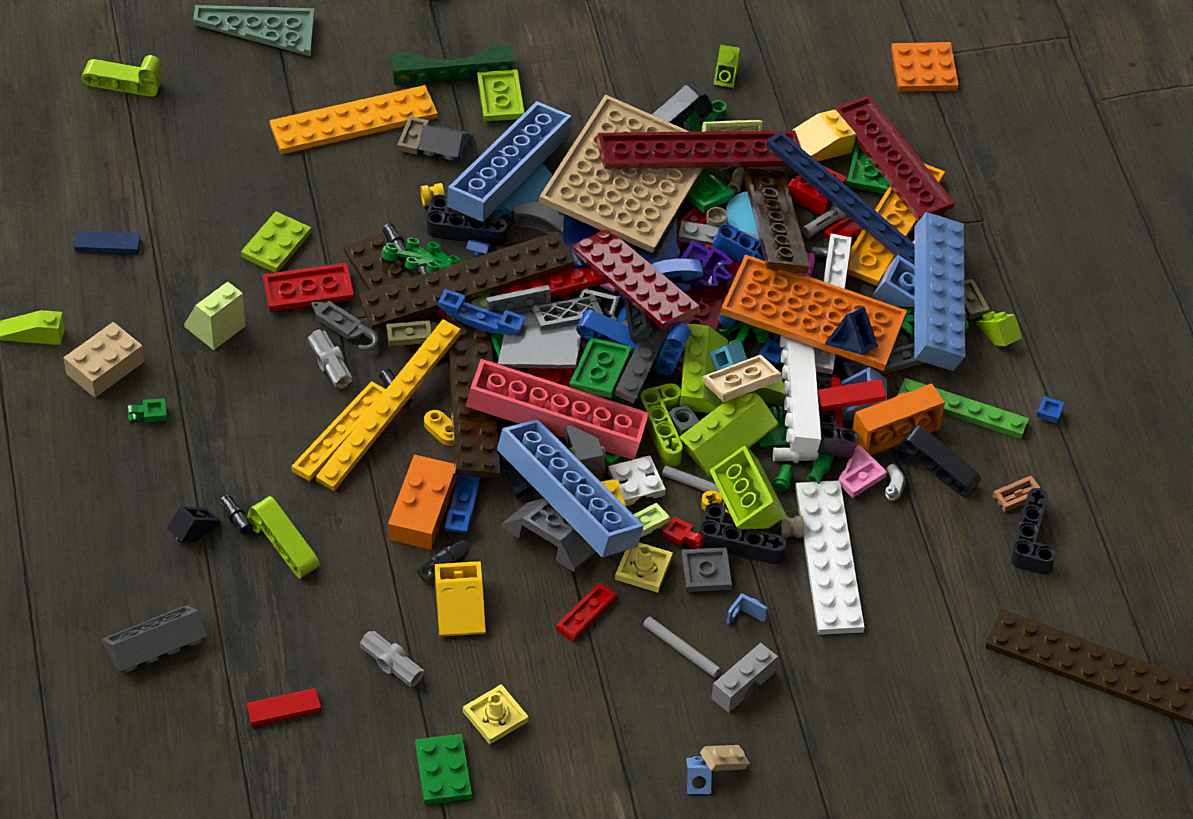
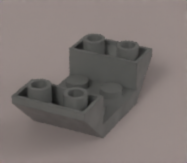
(549, 524)

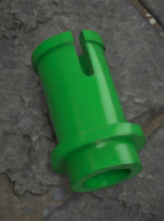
(782, 482)

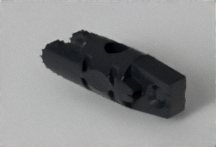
(444, 556)

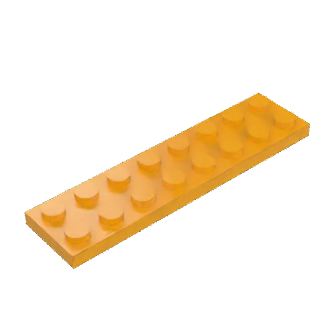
(352, 119)
(867, 256)

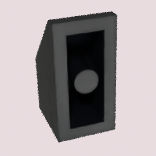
(192, 523)

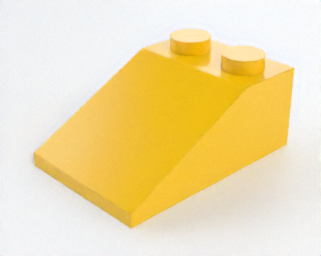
(826, 136)

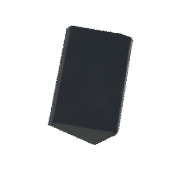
(608, 303)

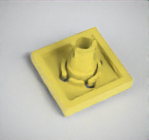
(644, 562)
(495, 707)

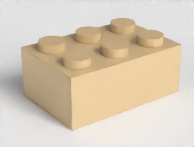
(104, 359)

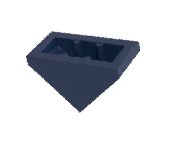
(854, 333)

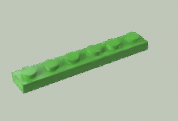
(976, 412)

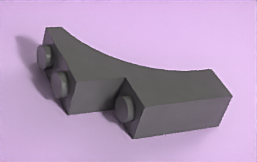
(538, 217)

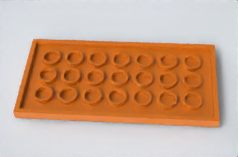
(807, 309)

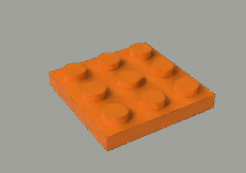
(924, 67)

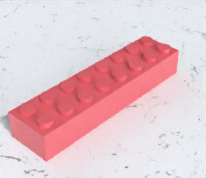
(527, 398)

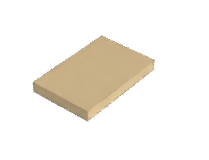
(742, 378)

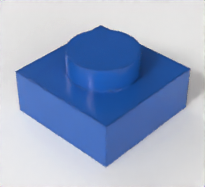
(479, 248)
(1050, 409)

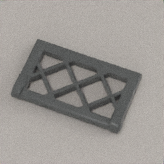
(561, 321)

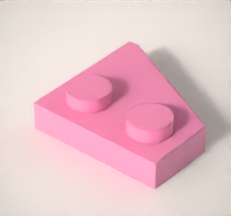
(861, 473)

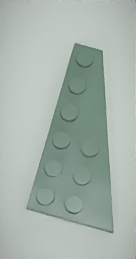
(273, 26)

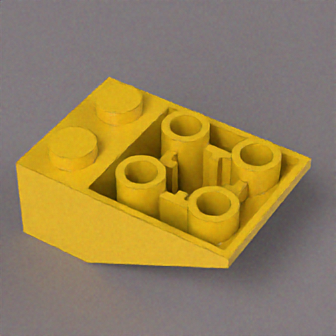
(459, 598)

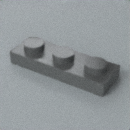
(519, 301)

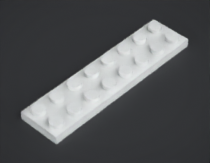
(829, 558)

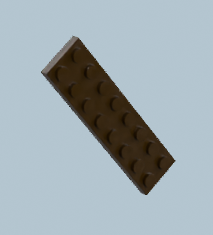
(776, 220)
(378, 272)

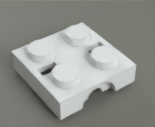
(637, 482)

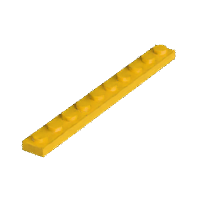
(388, 405)

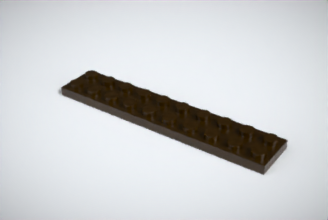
(470, 278)
(472, 430)
(1093, 665)

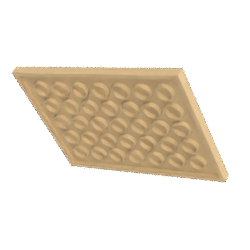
(626, 202)

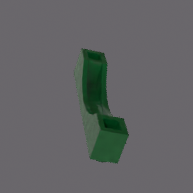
(412, 68)

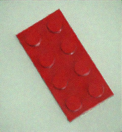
(302, 286)

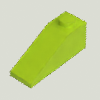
(35, 327)

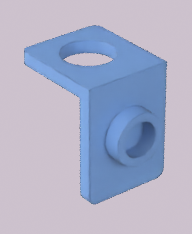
(748, 605)
(697, 767)

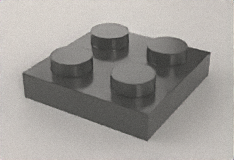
(706, 569)

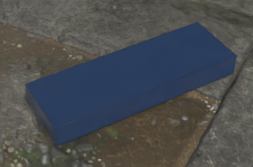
(107, 242)

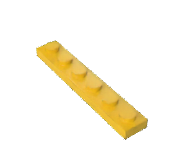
(331, 439)

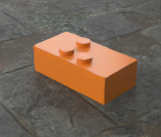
(890, 421)
(422, 502)

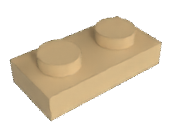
(724, 757)

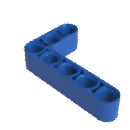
(736, 245)
(604, 328)

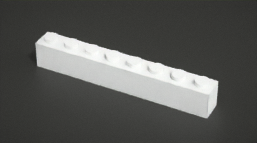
(801, 396)

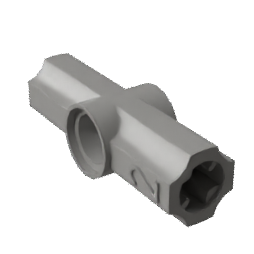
(330, 359)
(391, 658)

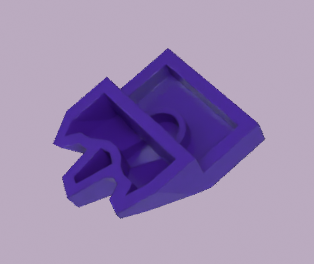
(712, 264)

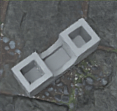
(732, 686)

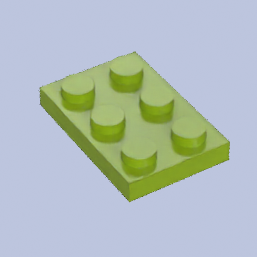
(500, 95)
(276, 242)

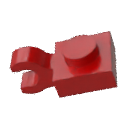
(680, 532)

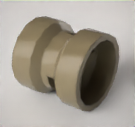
(716, 217)
(792, 527)

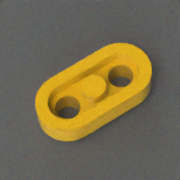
(438, 424)

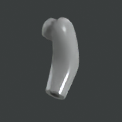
(896, 484)

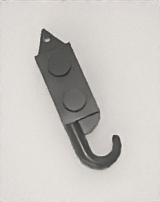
(344, 323)

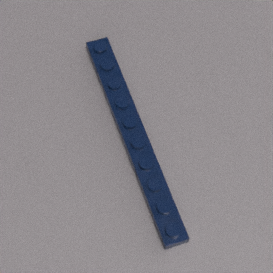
(842, 196)

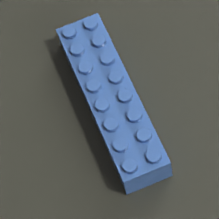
(509, 161)
(939, 291)
(570, 488)

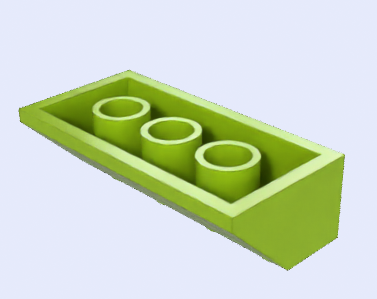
(698, 363)
(727, 429)
(747, 491)

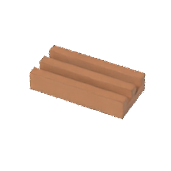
(1016, 499)

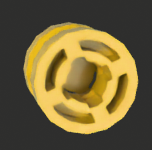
(428, 192)

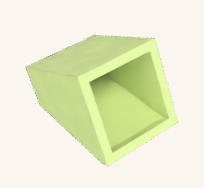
(218, 316)

